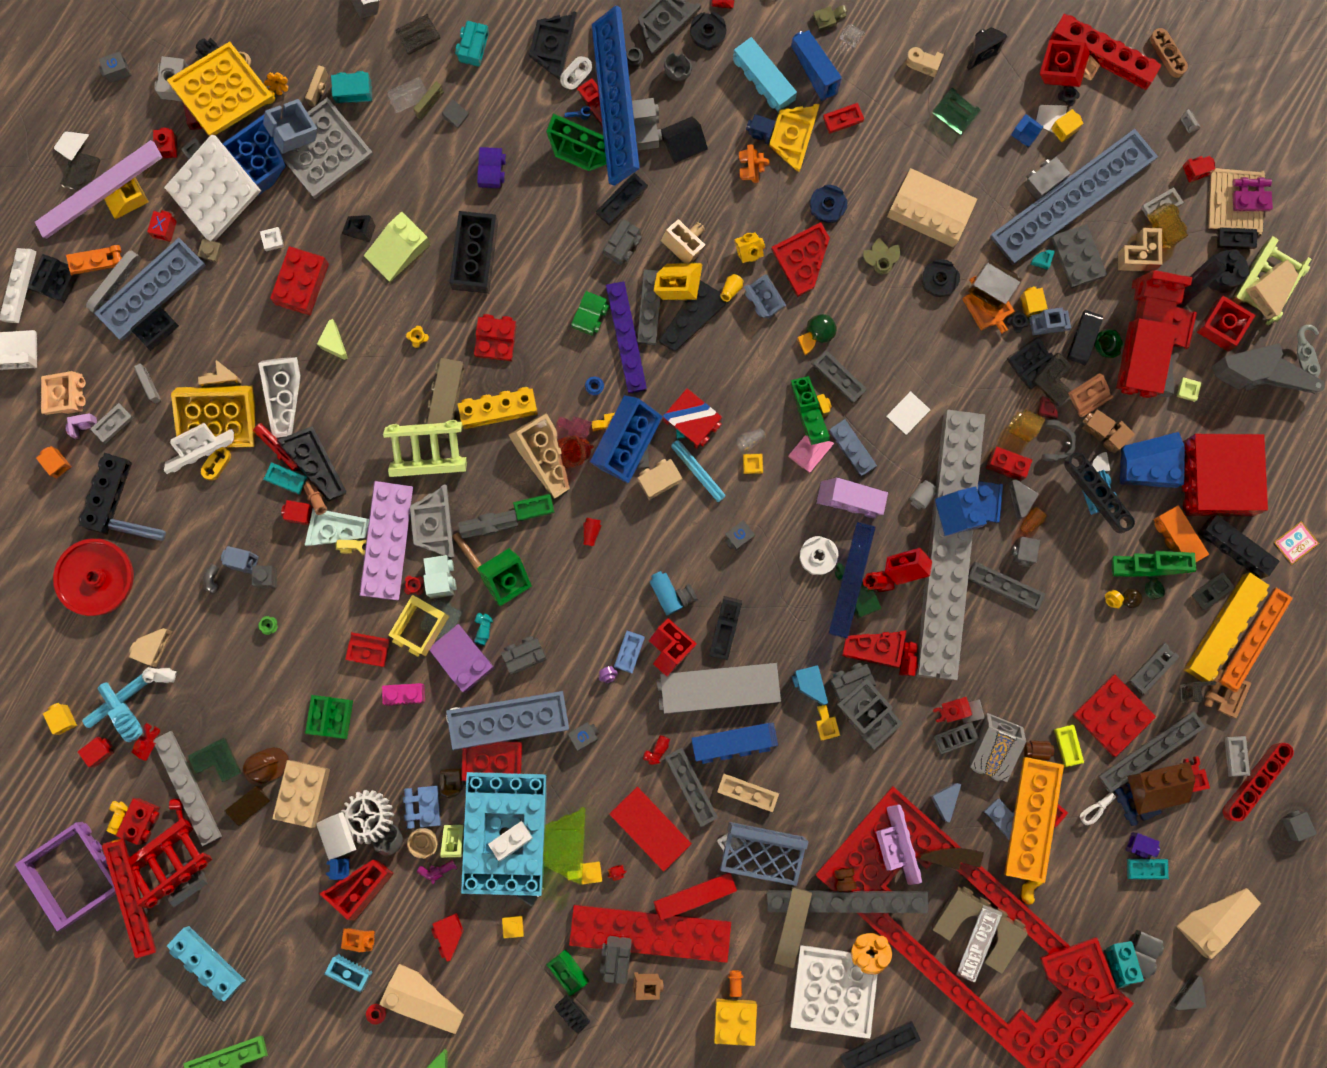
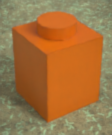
(53, 462)

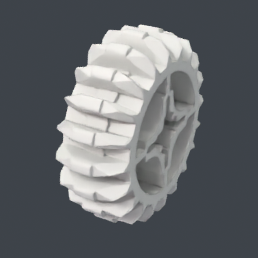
(364, 800)

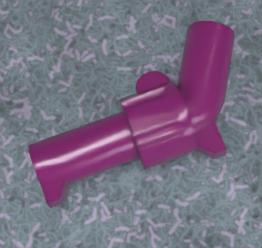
(436, 872)

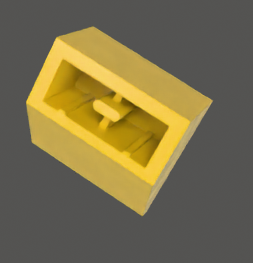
(126, 199)
(678, 281)

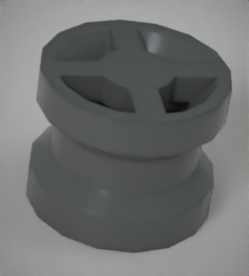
(686, 595)

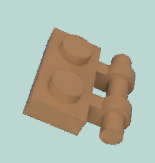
(1230, 701)

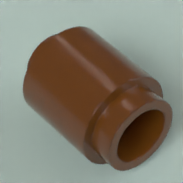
(1039, 750)

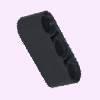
(1085, 337)

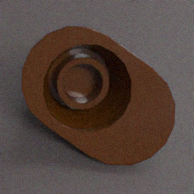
(265, 766)

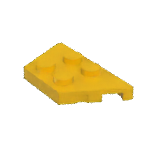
(793, 134)

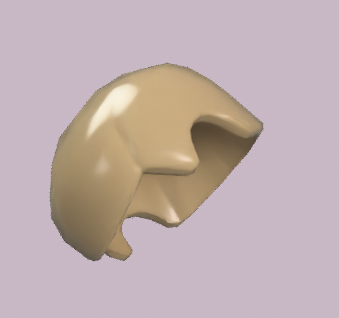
(422, 843)

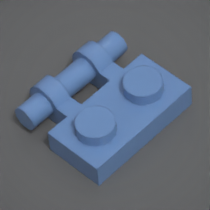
(428, 807)

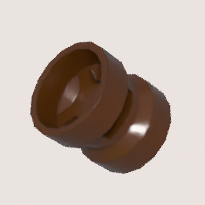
(845, 879)

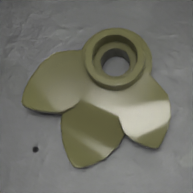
(881, 254)

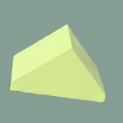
(331, 340)
(452, 841)

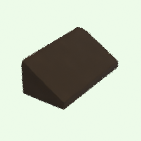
(247, 805)

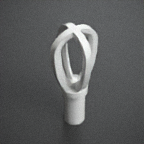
(1102, 806)

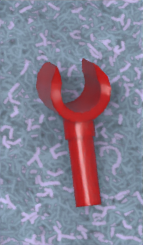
(176, 804)

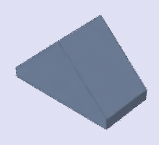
(945, 801)

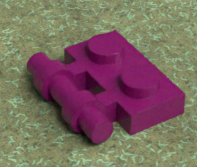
(1252, 200)

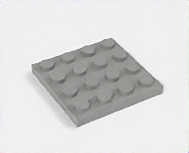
(333, 153)

